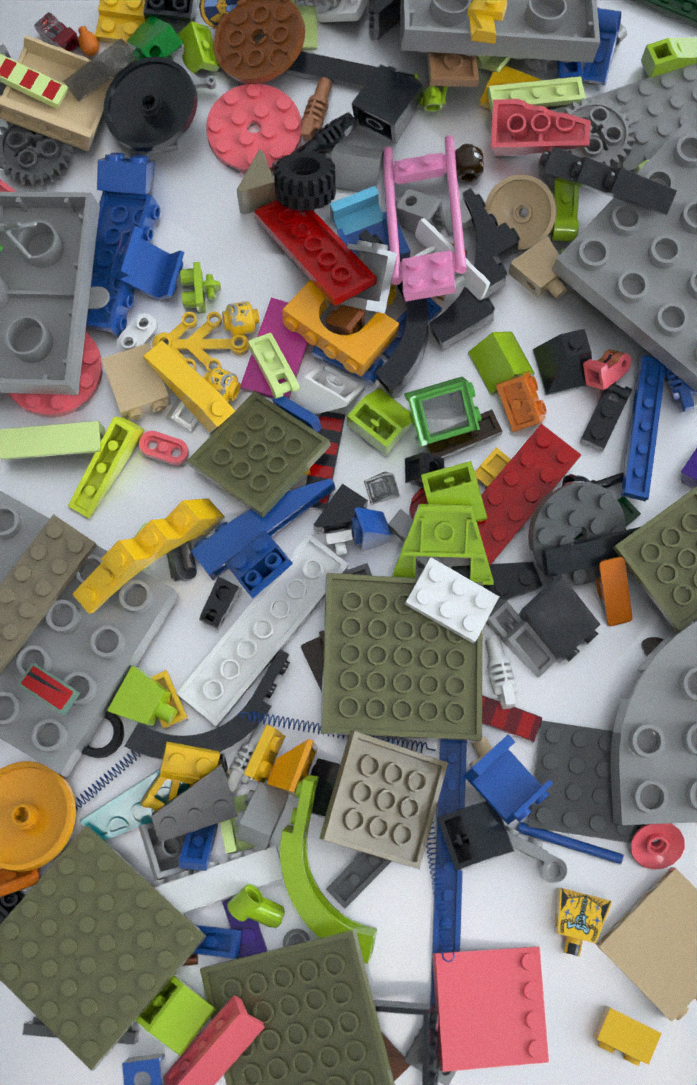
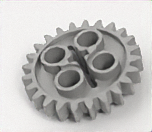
(612, 125)

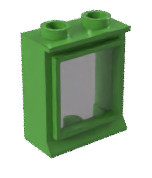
(443, 410)

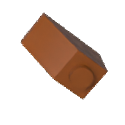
(345, 320)

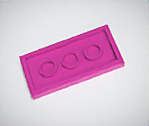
(290, 343)

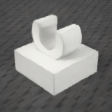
(339, 537)

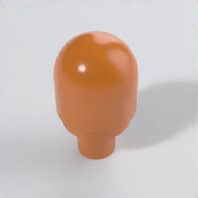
(88, 42)

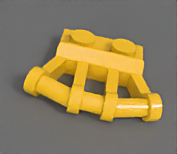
(183, 765)

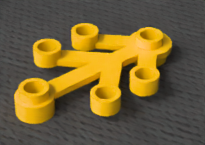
(196, 343)

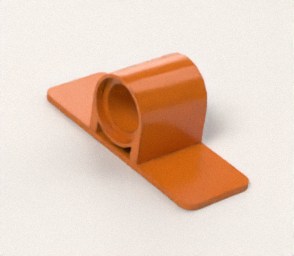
(614, 591)

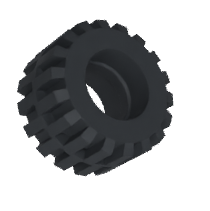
(305, 180)

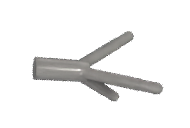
(7, 228)

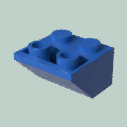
(125, 174)
(259, 564)

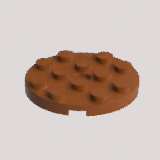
(273, 54)

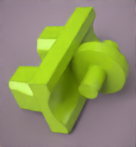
(194, 277)

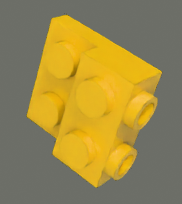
(119, 19)

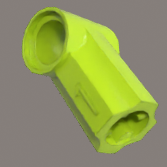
(251, 904)

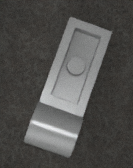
(534, 849)

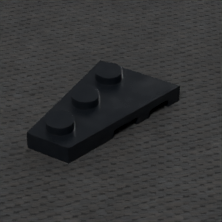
(509, 579)

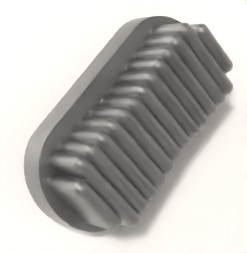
(182, 563)

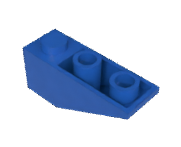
(369, 528)

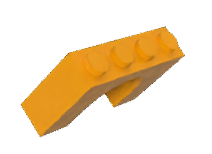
(354, 351)

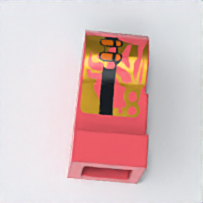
(607, 369)

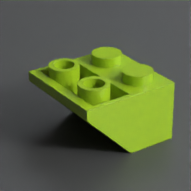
(380, 420)
(455, 487)
(176, 1015)

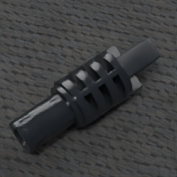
(330, 134)

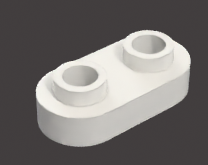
(136, 333)

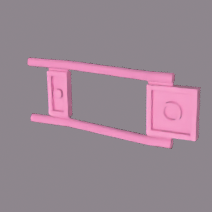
(429, 273)

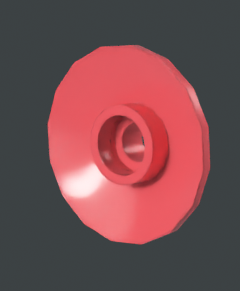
(660, 853)

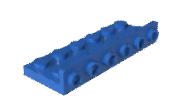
(117, 213)

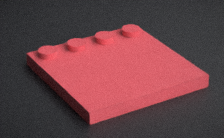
(490, 1008)

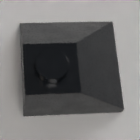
(562, 362)

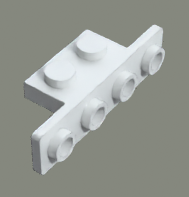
(435, 242)

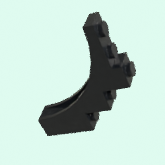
(607, 180)
(493, 245)

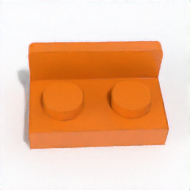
(522, 401)

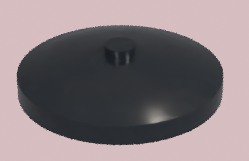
(150, 104)

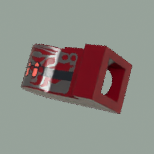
(56, 32)

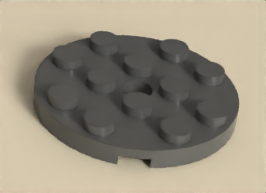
(571, 507)

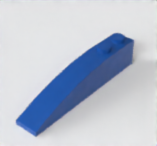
(237, 534)

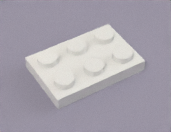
(451, 600)

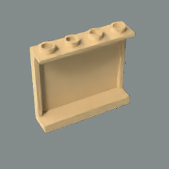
(73, 120)
(659, 944)

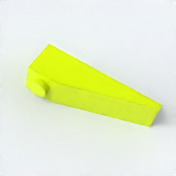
(106, 465)

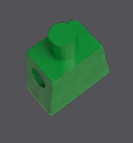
(154, 39)

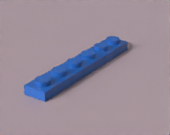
(643, 429)

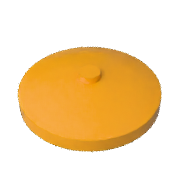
(34, 815)

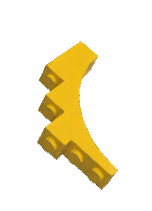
(157, 538)

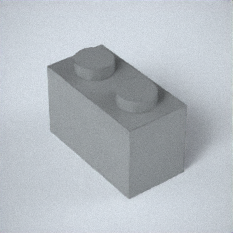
(261, 815)

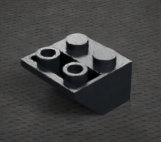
(171, 8)
(383, 16)
(475, 835)

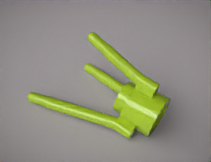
(433, 98)

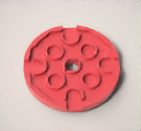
(262, 106)
(60, 405)

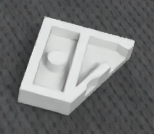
(343, 11)

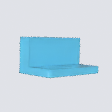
(357, 211)

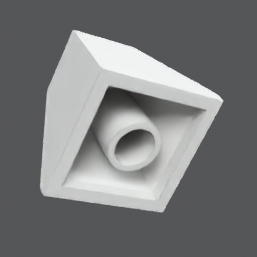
(327, 389)

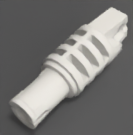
(500, 673)
(242, 759)

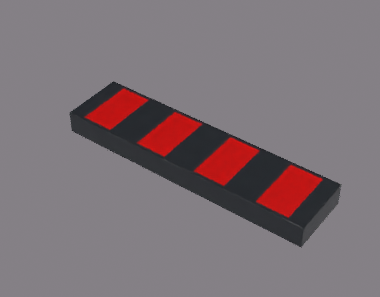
(324, 467)

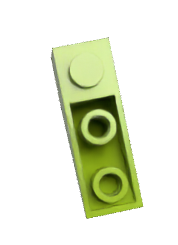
(669, 55)

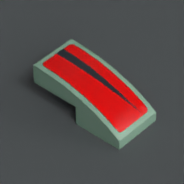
(48, 689)

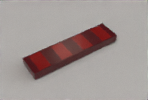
(510, 721)

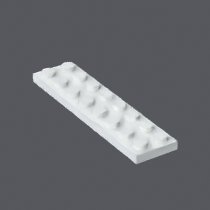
(261, 632)

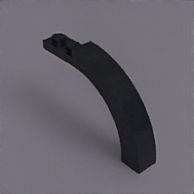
(406, 359)
(152, 743)

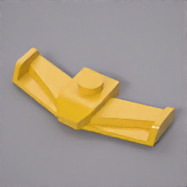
(482, 17)

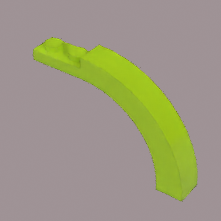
(299, 880)

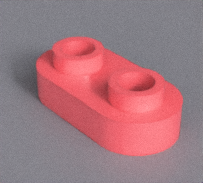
(165, 447)

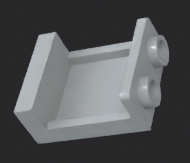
(382, 266)

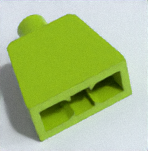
(142, 699)

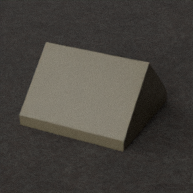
(256, 186)

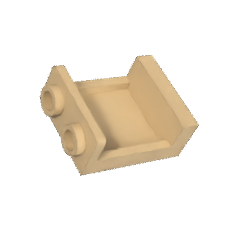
(135, 383)

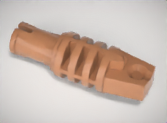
(316, 109)

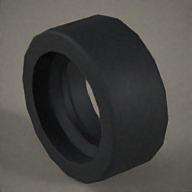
(114, 744)

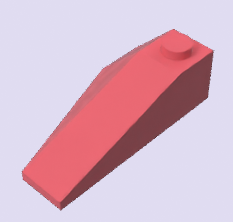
(531, 129)

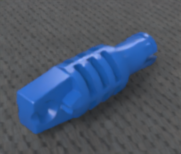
(680, 391)

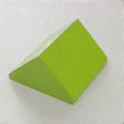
(499, 359)

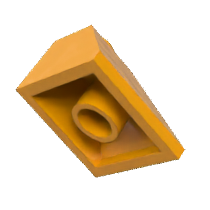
(292, 767)

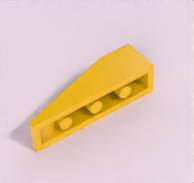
(189, 386)

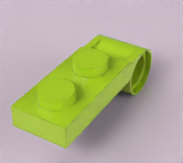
(567, 223)

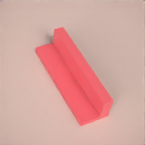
(216, 1047)

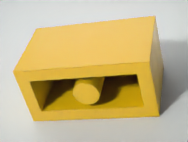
(627, 1036)

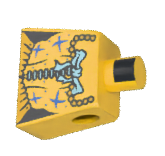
(579, 918)

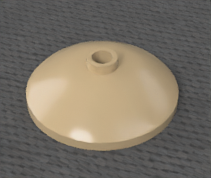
(523, 192)

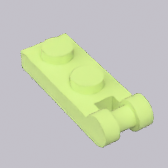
(273, 365)

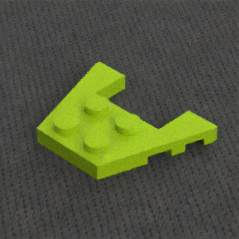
(444, 533)

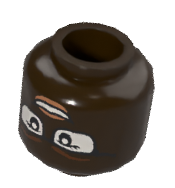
(469, 162)

